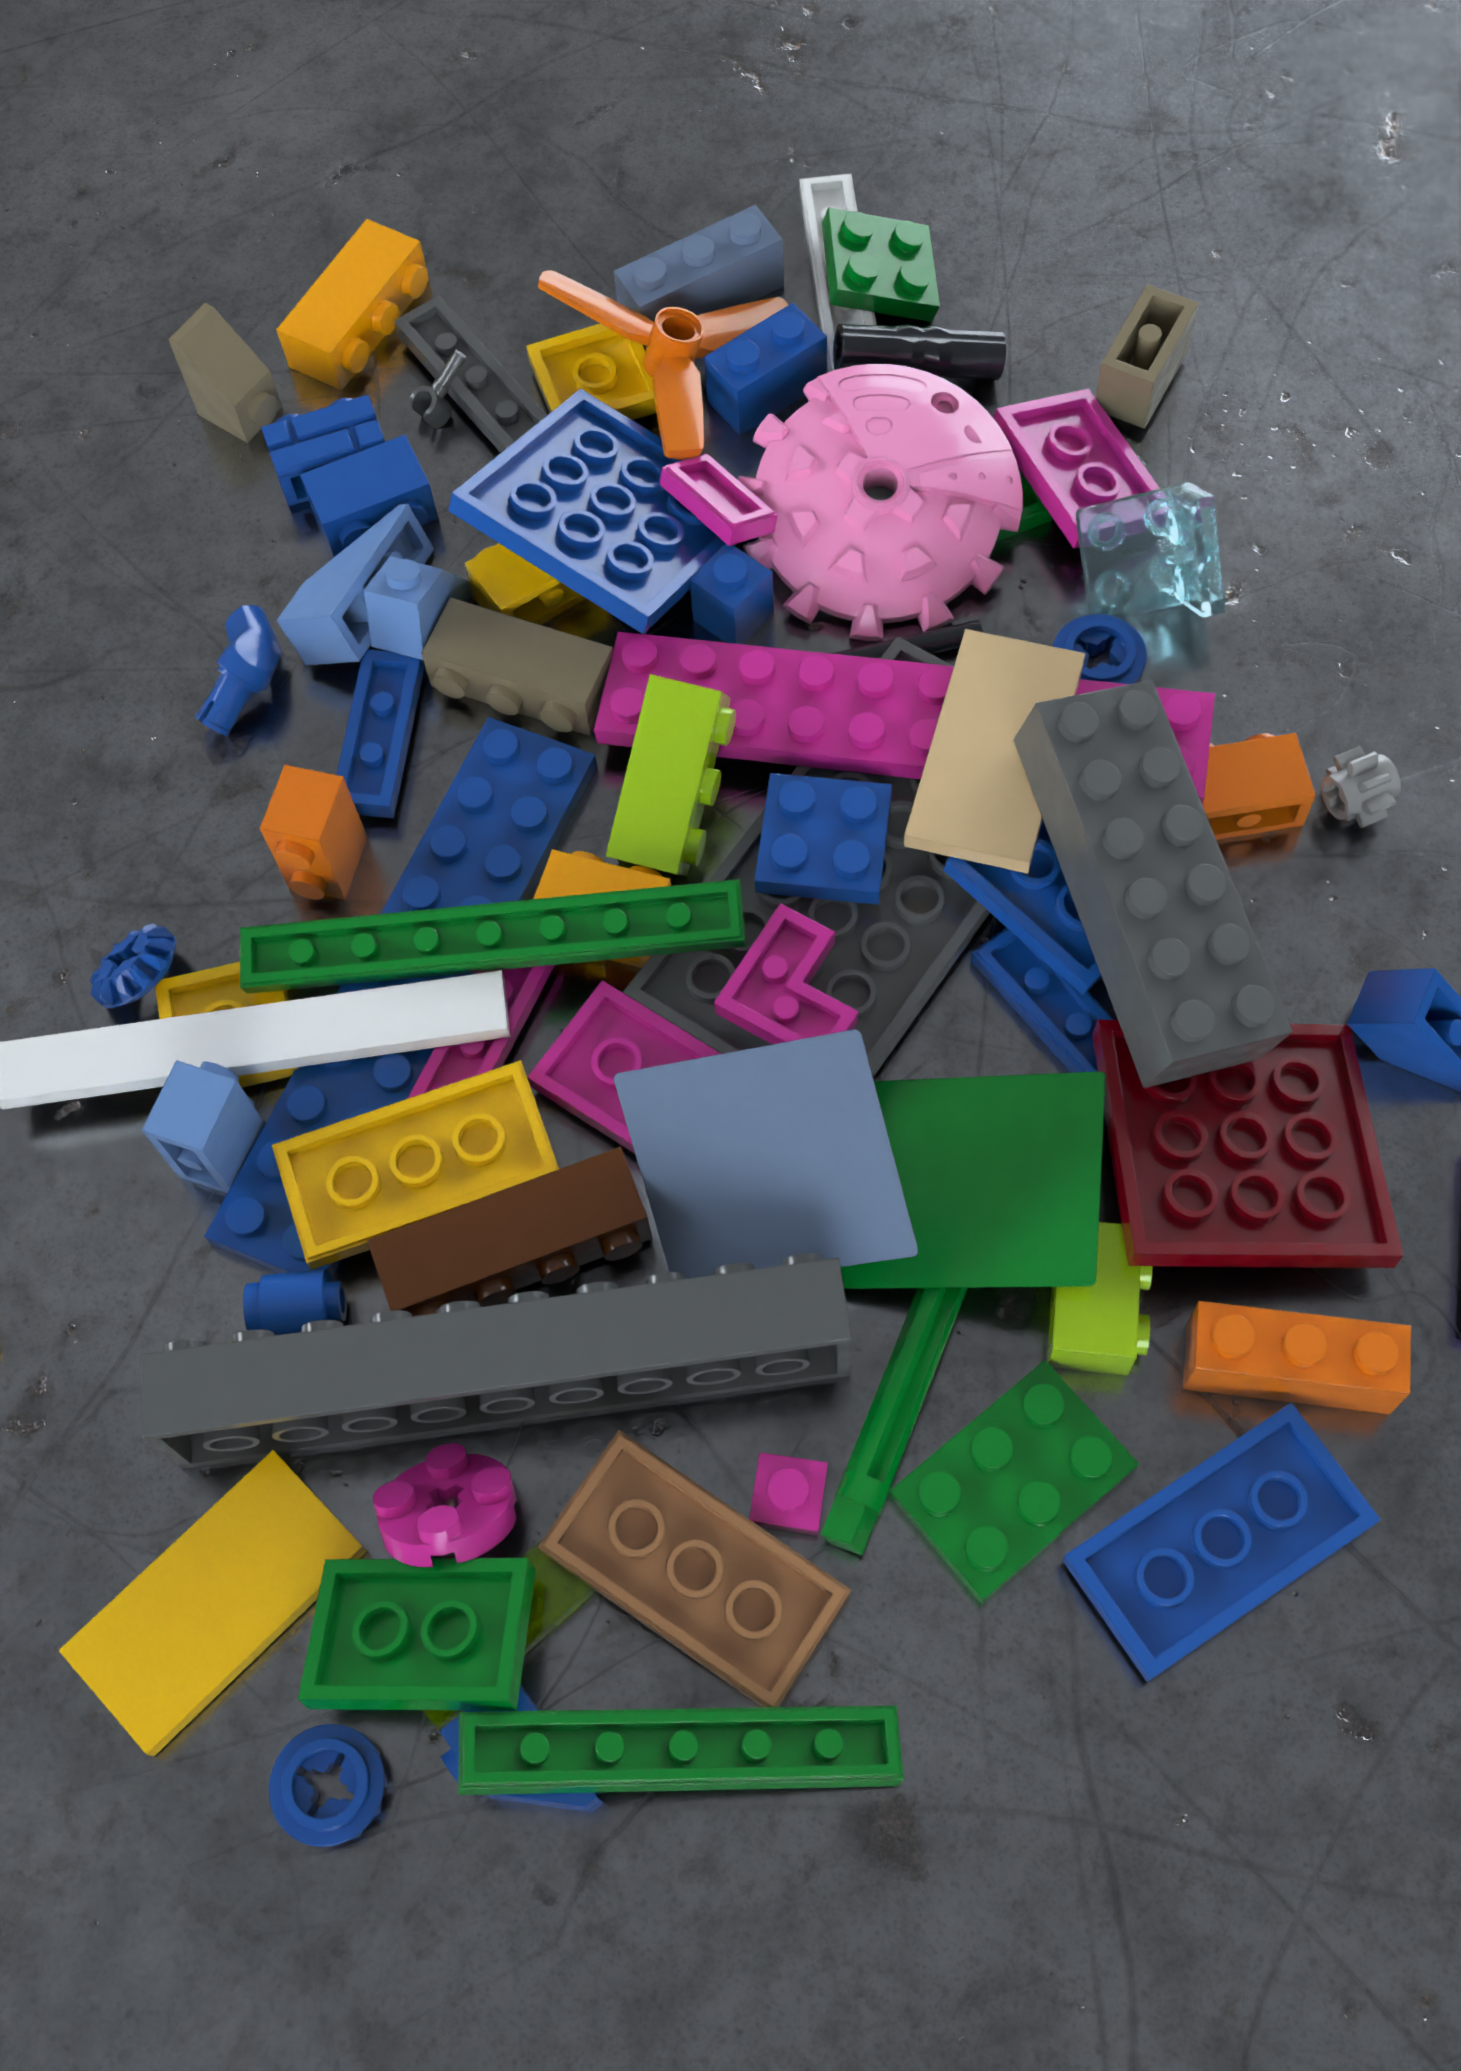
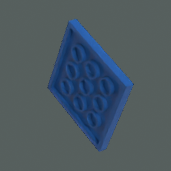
(591, 511)

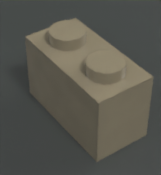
(1146, 355)

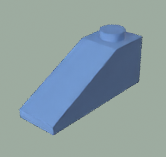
(328, 612)

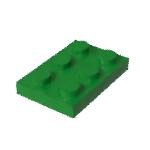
(1013, 1481)
(419, 1635)

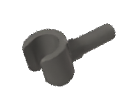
(430, 400)

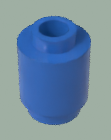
(292, 1299)

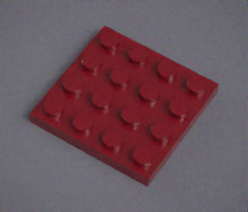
(1250, 1159)

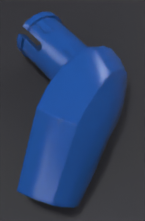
(244, 668)

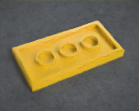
(411, 1161)
(210, 1603)

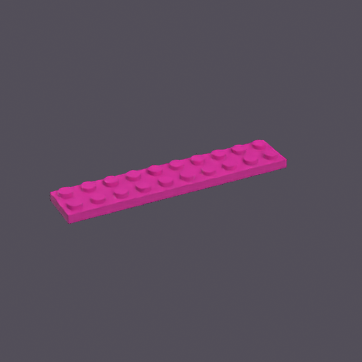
(829, 705)

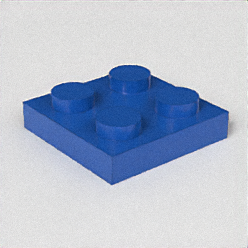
(823, 838)

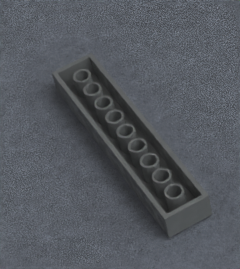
(496, 1362)

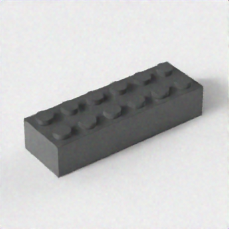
(1150, 884)

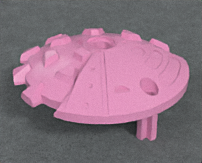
(895, 555)

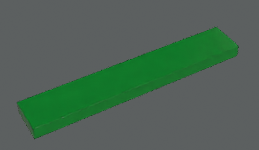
(677, 1749)

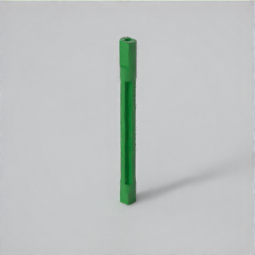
(891, 1418)

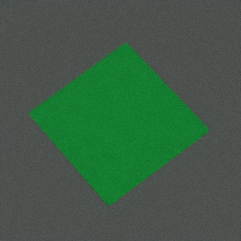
(994, 1180)

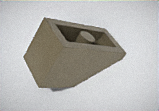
(224, 375)

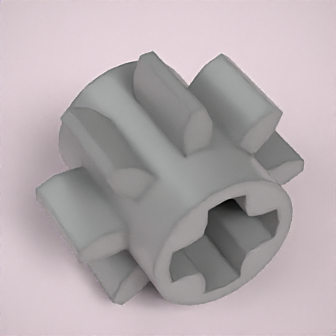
(1360, 786)

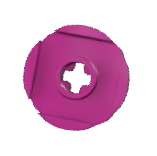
(418, 1511)

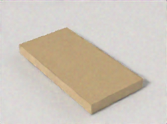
(973, 784)

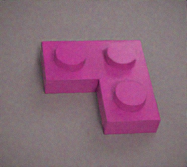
(771, 983)

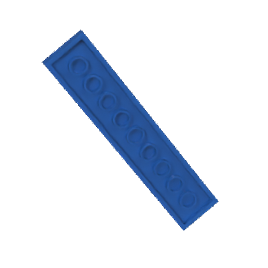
(478, 849)

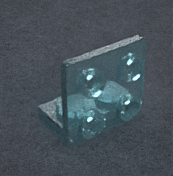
(1152, 553)

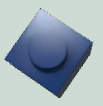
(732, 595)

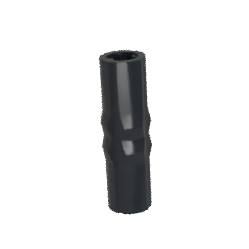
(929, 349)

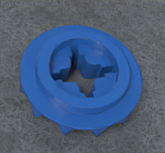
(1094, 634)
(133, 966)
(295, 1798)

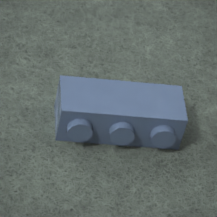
(708, 269)

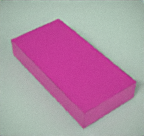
(718, 499)

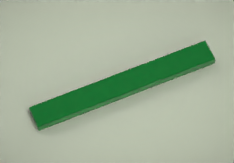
(492, 936)

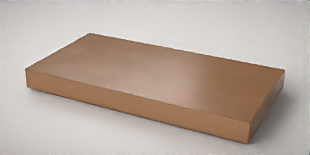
(695, 1571)

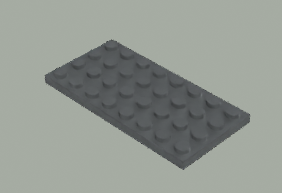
(882, 956)

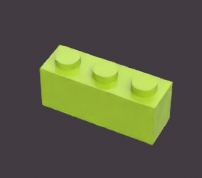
(671, 776)

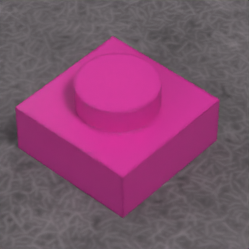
(788, 1494)

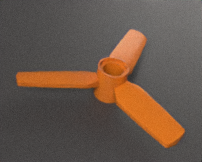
(671, 351)

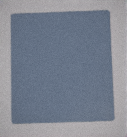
(767, 1156)

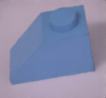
(407, 603)

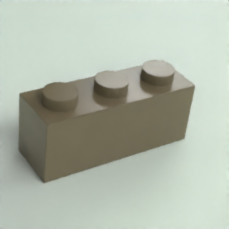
(517, 666)

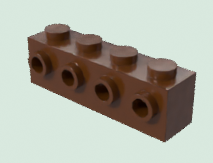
(514, 1237)

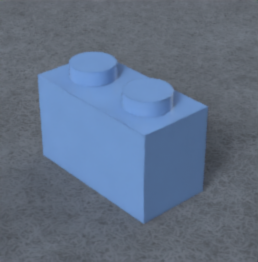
(203, 1124)

